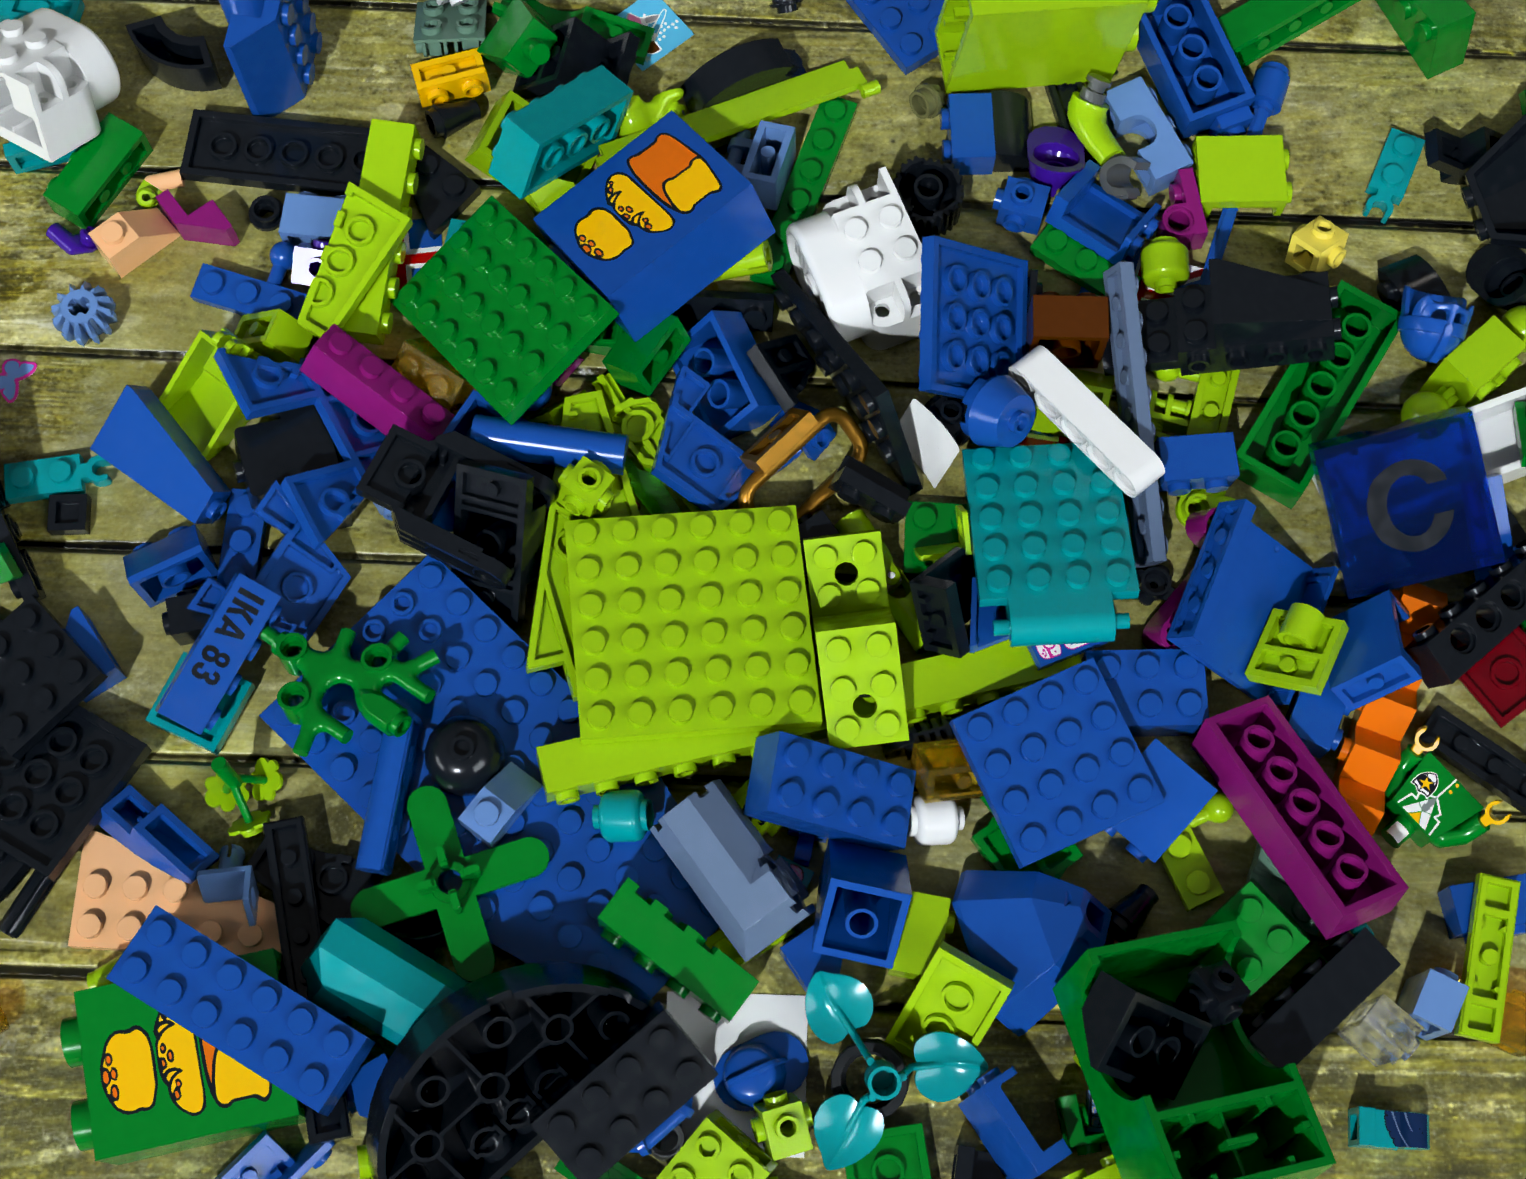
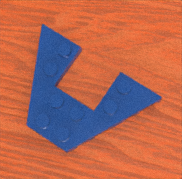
(322, 495)

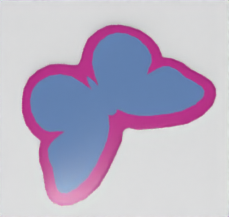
(12, 373)

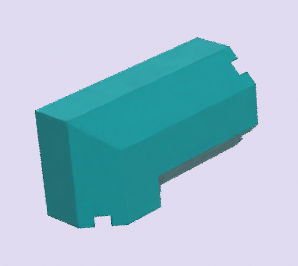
(374, 978)

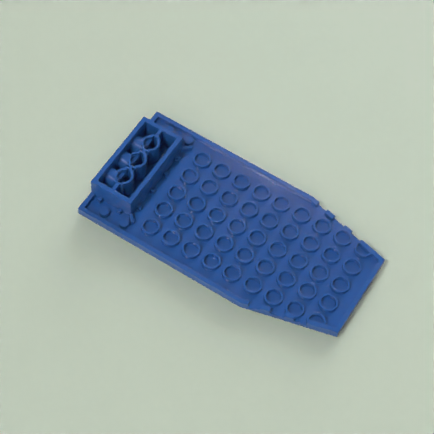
(487, 678)

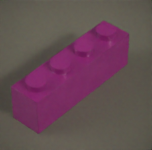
(372, 386)

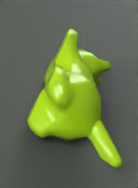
(644, 114)

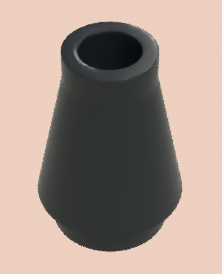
(450, 117)
(1131, 913)

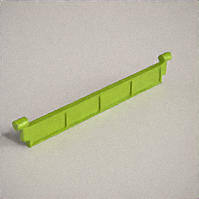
(765, 104)

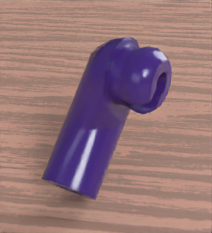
(70, 243)

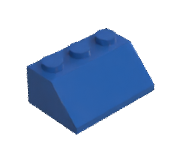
(738, 395)

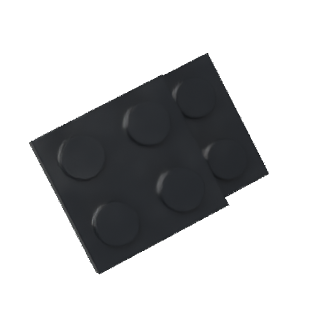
(578, 51)

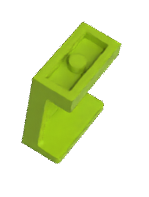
(1242, 172)

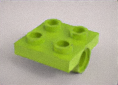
(1297, 649)

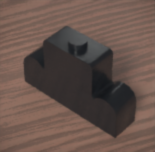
(281, 448)

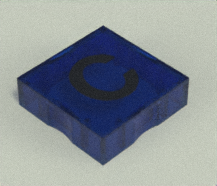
(1407, 502)

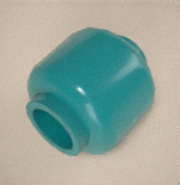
(623, 815)

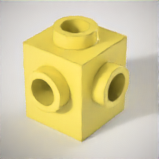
(1317, 246)

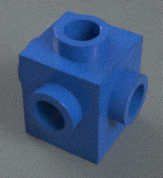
(1021, 205)

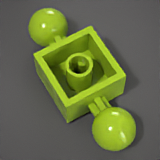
(1474, 367)

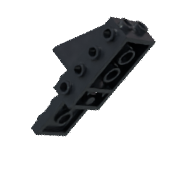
(1239, 322)

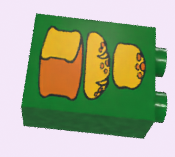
(159, 1084)

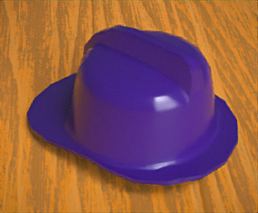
(1054, 156)

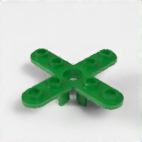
(458, 909)

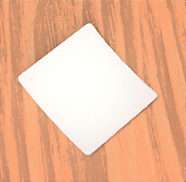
(928, 441)

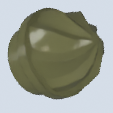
(927, 100)

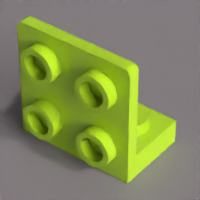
(719, 1152)

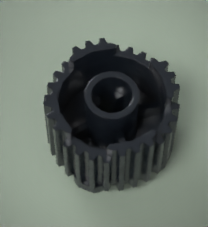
(930, 195)

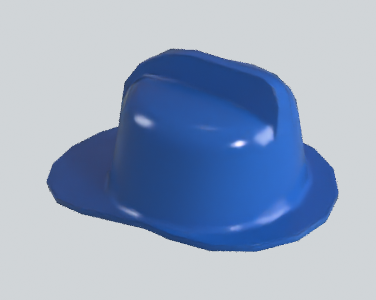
(760, 1067)

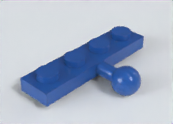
(250, 295)

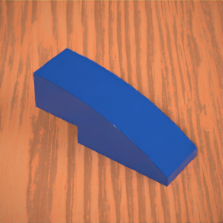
(156, 835)

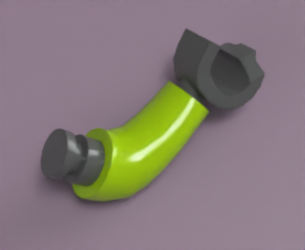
(1089, 122)

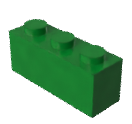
(98, 172)

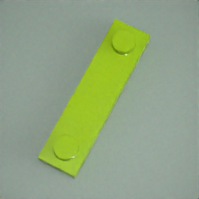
(1488, 957)

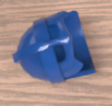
(1432, 324)

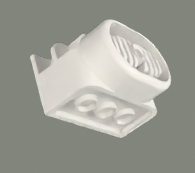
(53, 83)
(862, 264)

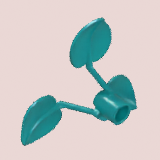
(848, 1128)

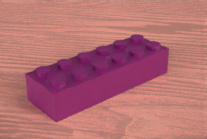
(1298, 817)

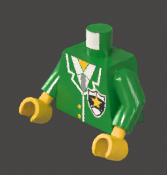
(1432, 803)

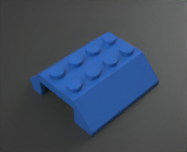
(274, 54)

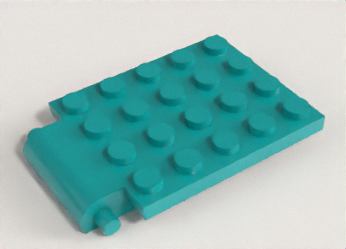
(1048, 543)

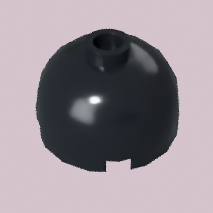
(464, 754)

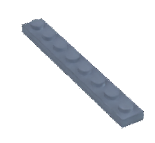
(1133, 405)

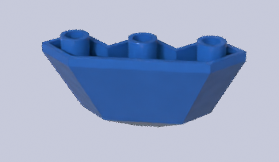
(1029, 933)

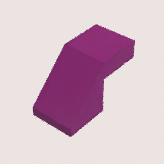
(202, 225)

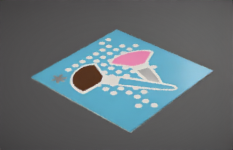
(669, 28)

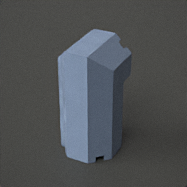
(732, 869)

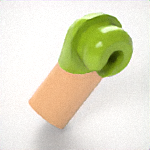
(155, 185)

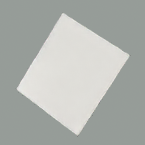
(755, 1017)

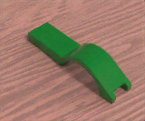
(602, 22)

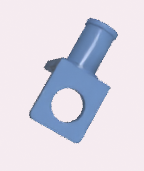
(231, 882)

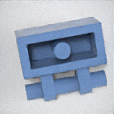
(767, 160)

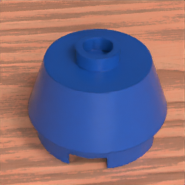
(997, 412)

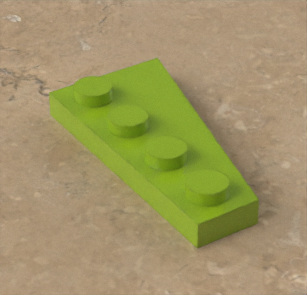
(359, 248)

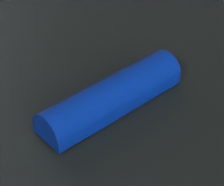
(550, 443)
(388, 800)

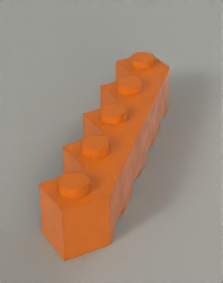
(1374, 739)

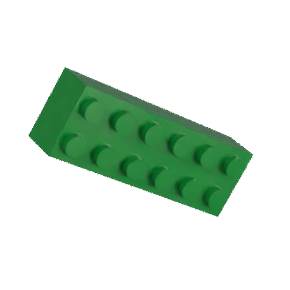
(1316, 399)

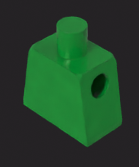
(519, 40)

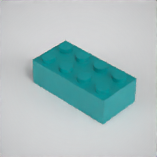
(559, 131)

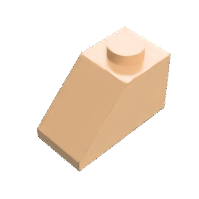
(132, 238)

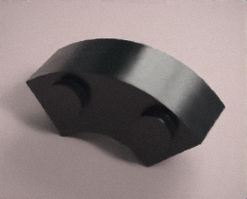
(174, 57)
(1412, 272)

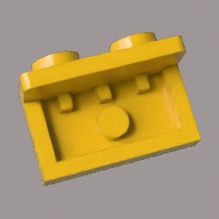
(450, 77)

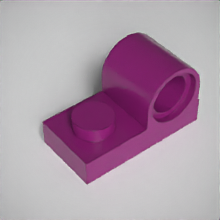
(1184, 212)

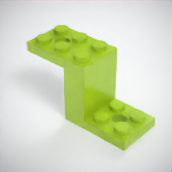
(855, 640)

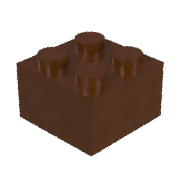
(1069, 327)

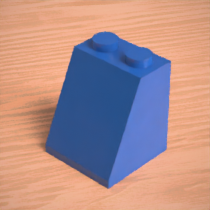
(861, 903)

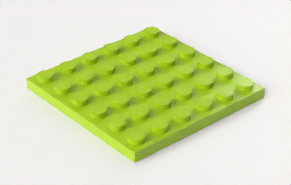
(690, 625)

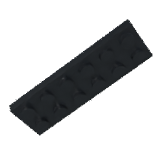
(273, 153)

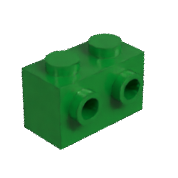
(647, 361)

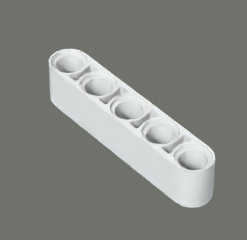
(1087, 421)

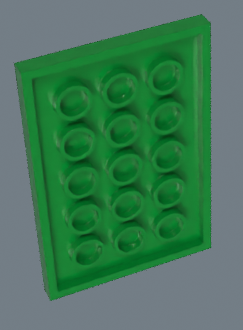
(503, 309)

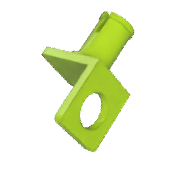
(935, 552)

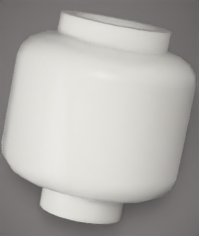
(935, 822)

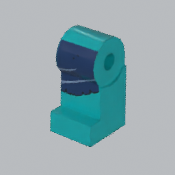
(1387, 1129)

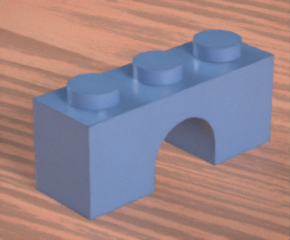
(1136, 111)

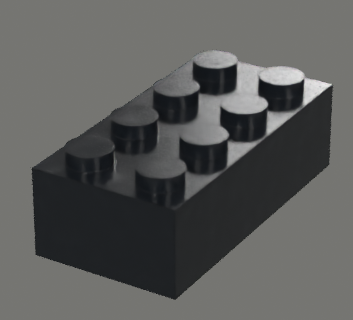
(1321, 998)
(622, 1094)

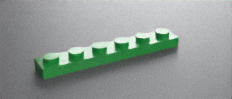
(808, 178)

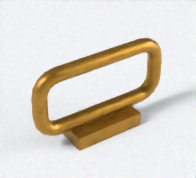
(785, 440)

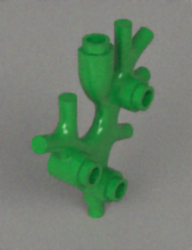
(367, 677)

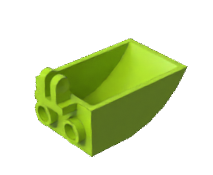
(200, 395)

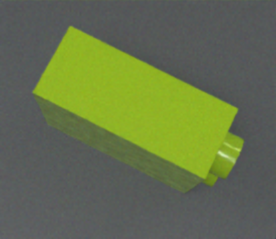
(1034, 41)

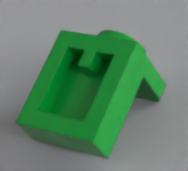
(1072, 1121)

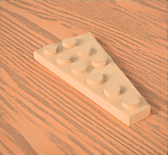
(121, 889)

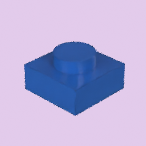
(1232, 123)

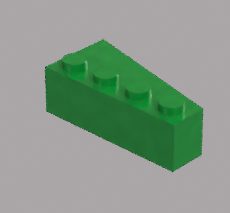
(1432, 31)
(675, 952)

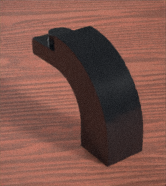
(740, 72)

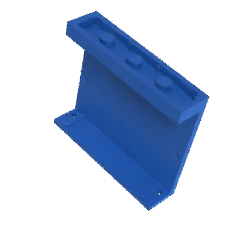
(1233, 592)

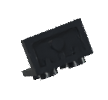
(944, 604)

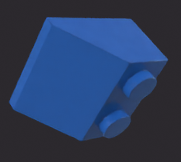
(170, 565)

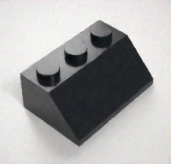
(1140, 1035)

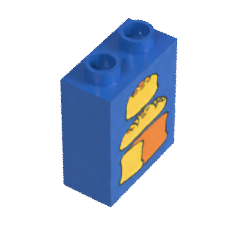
(656, 224)

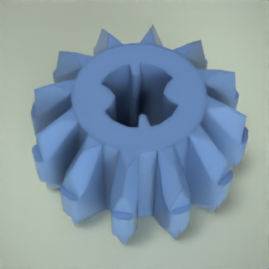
(84, 313)

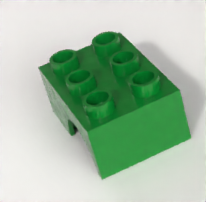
(1234, 1106)

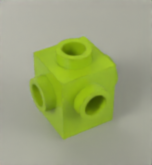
(586, 488)
(782, 1124)

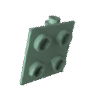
(449, 24)

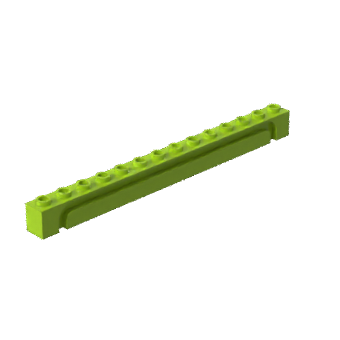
(929, 687)

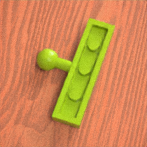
(1211, 399)
(1187, 863)

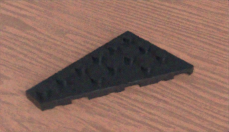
(852, 379)

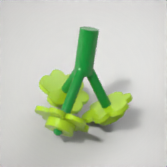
(229, 790)

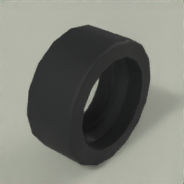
(878, 1048)

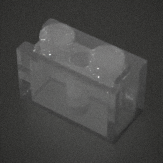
(1382, 1031)

